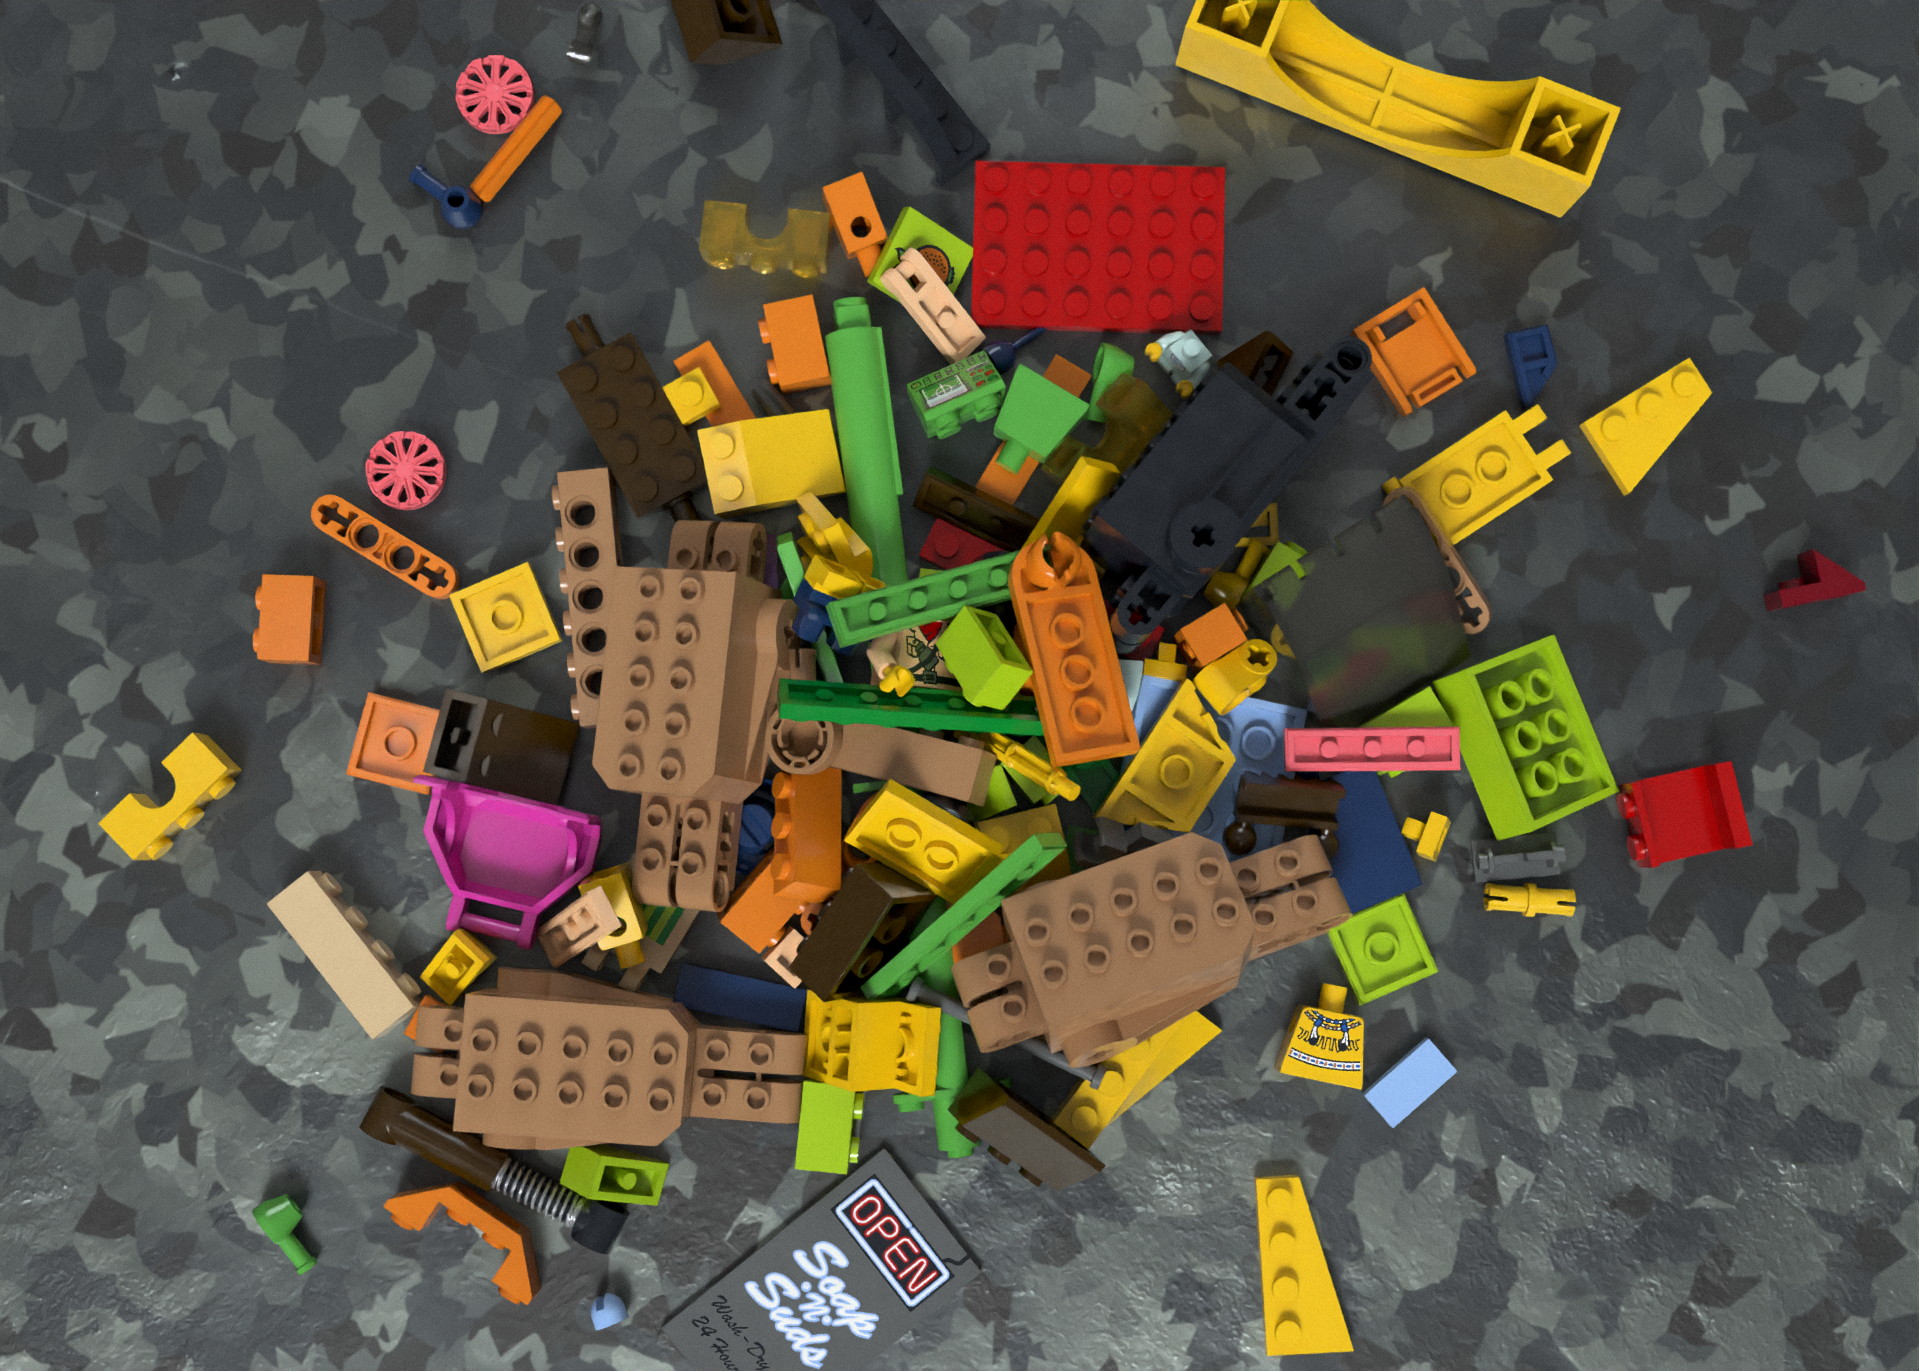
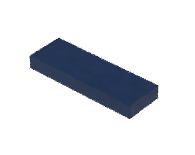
(740, 997)

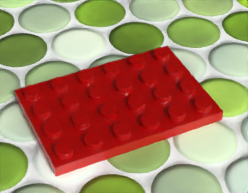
(1098, 247)

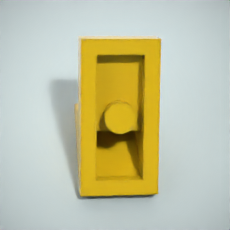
(457, 965)

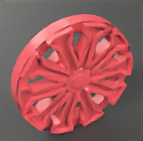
(494, 94)
(406, 470)

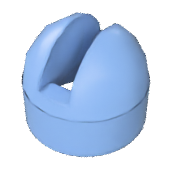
(607, 1311)

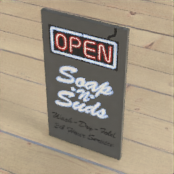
(830, 1282)

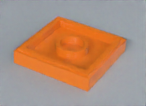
(393, 742)

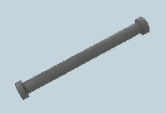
(1034, 1046)

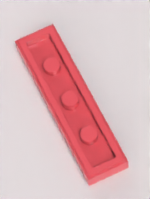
(1371, 749)

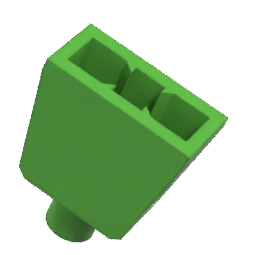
(1035, 419)

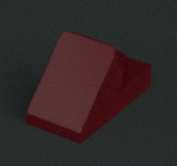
(1819, 582)

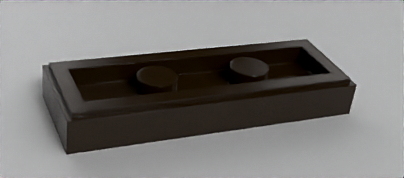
(974, 511)

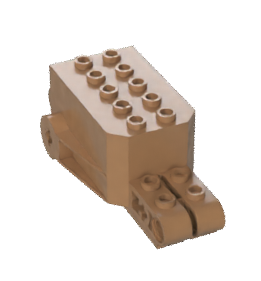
(690, 703)
(1141, 943)
(588, 1063)

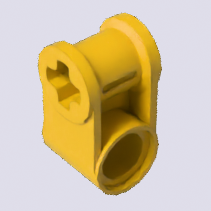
(1236, 675)

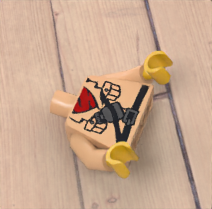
(911, 660)

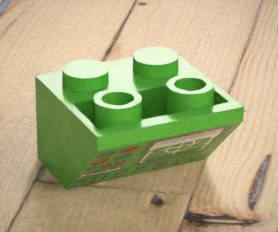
(957, 395)

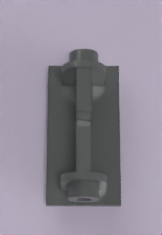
(1517, 857)

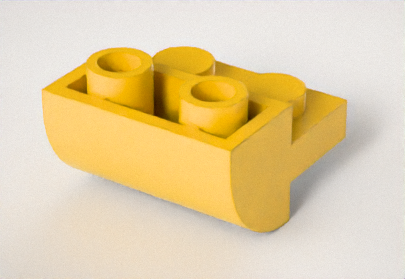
(830, 537)

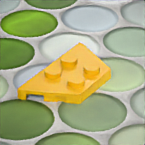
(1173, 770)

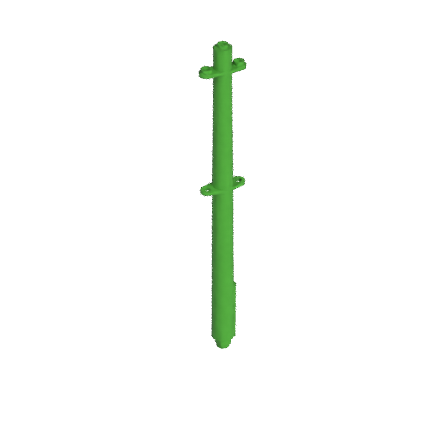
(873, 495)

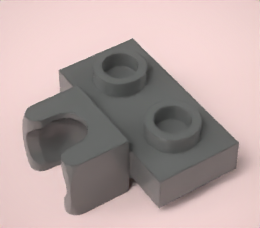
(1113, 842)

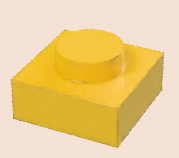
(691, 397)

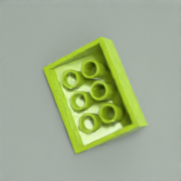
(1526, 738)

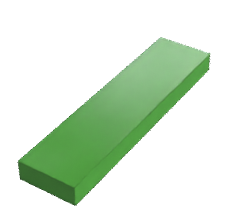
(795, 573)

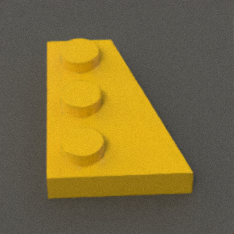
(1645, 423)

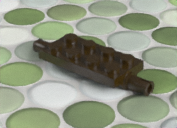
(633, 424)

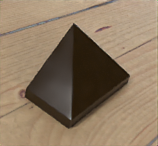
(1261, 360)

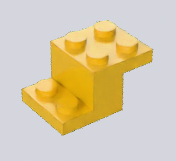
(872, 1044)

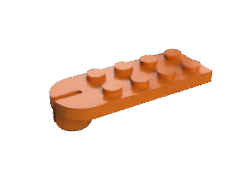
(1071, 653)

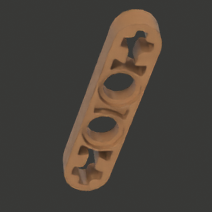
(1451, 559)

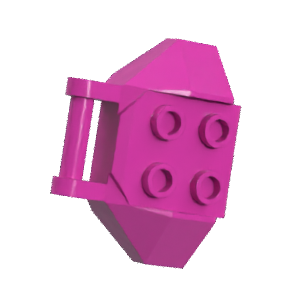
(506, 854)

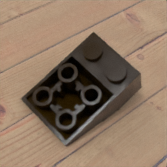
(501, 747)

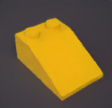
(770, 462)

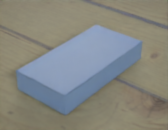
(1409, 1082)

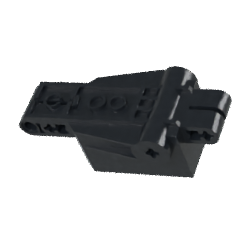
(1209, 482)

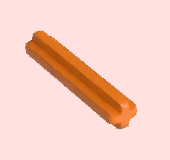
(516, 148)

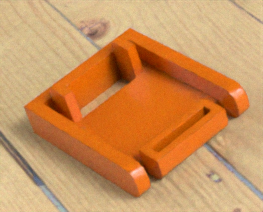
(1419, 358)

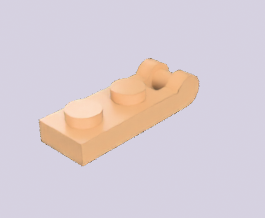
(933, 307)

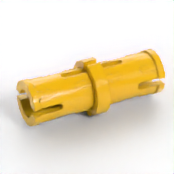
(1529, 899)

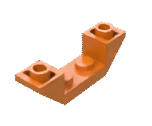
(518, 1274)

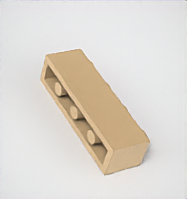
(346, 952)

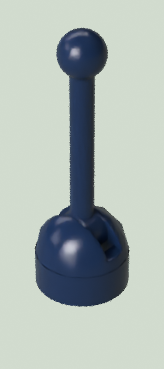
(1003, 353)

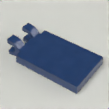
(1372, 851)

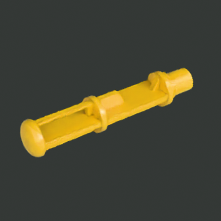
(1029, 764)

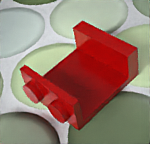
(1683, 814)

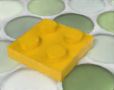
(505, 618)

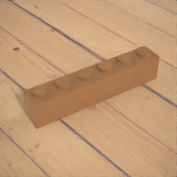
(907, 757)

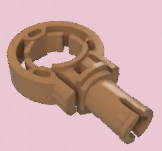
(776, 737)

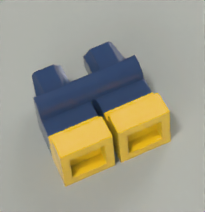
(825, 583)

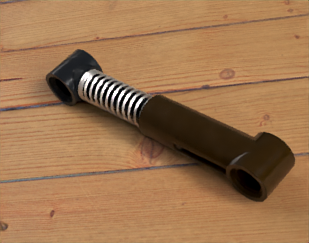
(402, 1122)

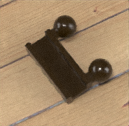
(1284, 803)

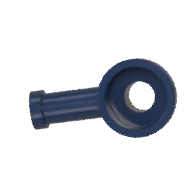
(458, 217)

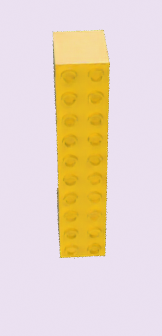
(1507, 136)

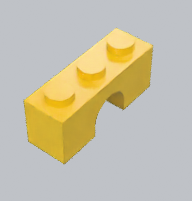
(199, 773)

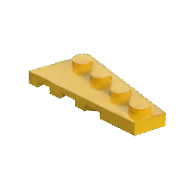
(1296, 1286)

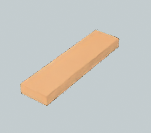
(578, 927)

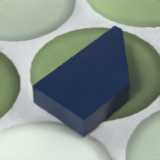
(1531, 361)

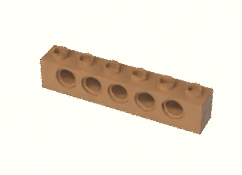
(572, 493)

